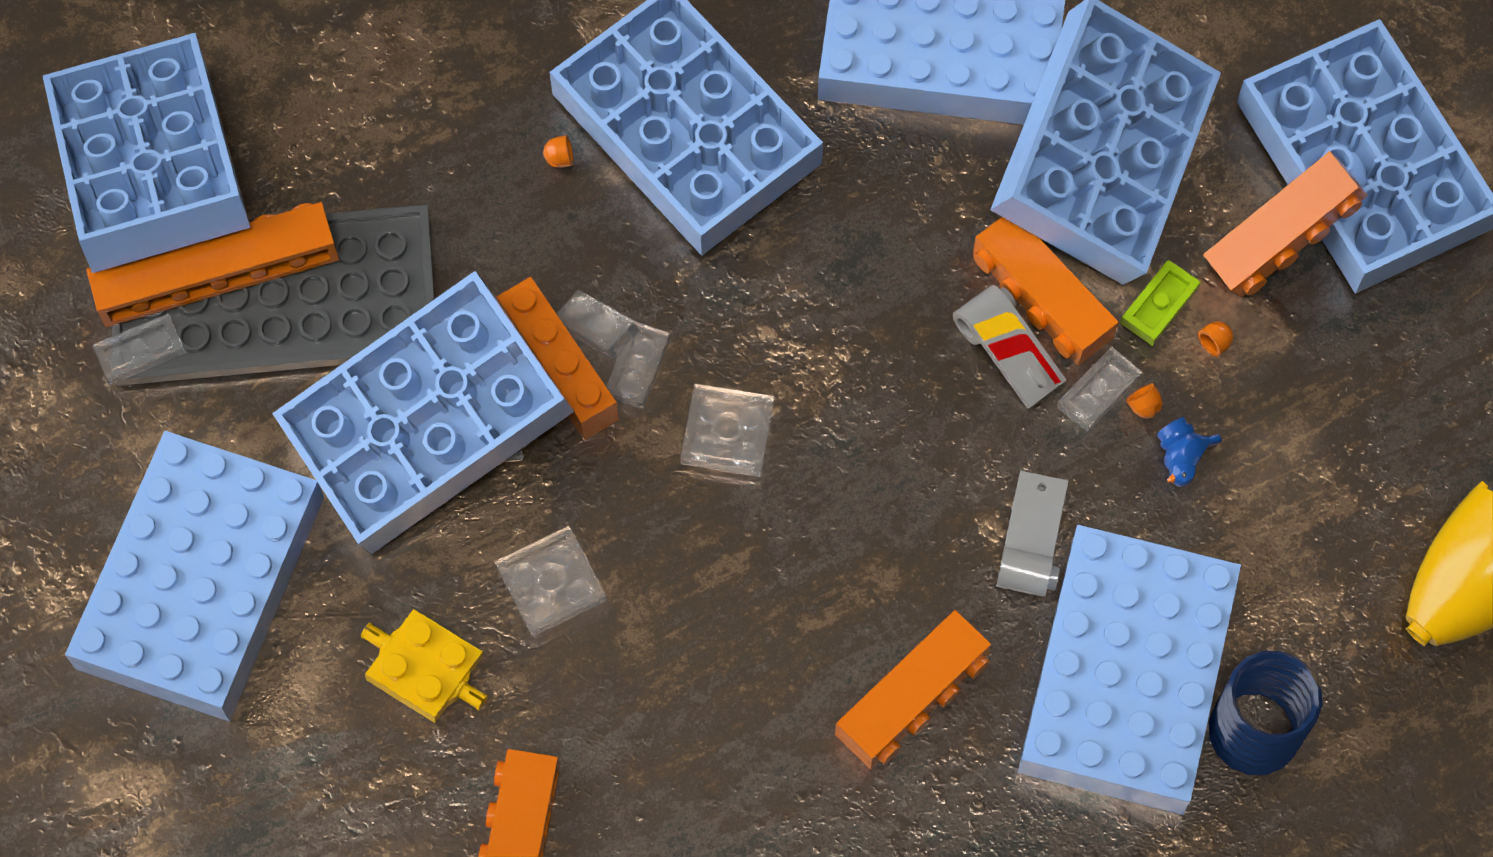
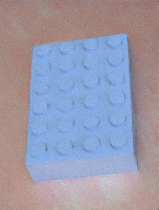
(939, 55)
(686, 119)
(1389, 134)
(1106, 141)
(144, 153)
(422, 413)
(195, 575)
(1130, 670)

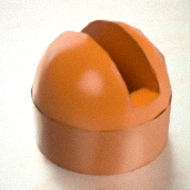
(559, 152)
(1216, 338)
(1145, 401)

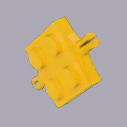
(424, 666)

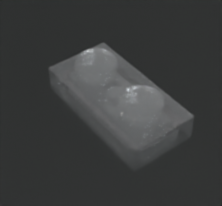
(597, 324)
(139, 349)
(638, 366)
(1099, 389)

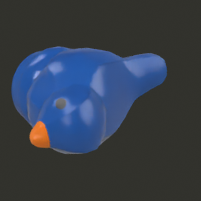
(1183, 450)

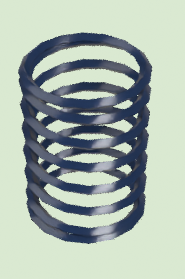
(1286, 682)

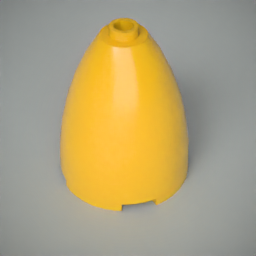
(1456, 576)

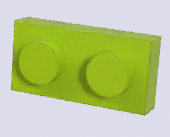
(1160, 302)

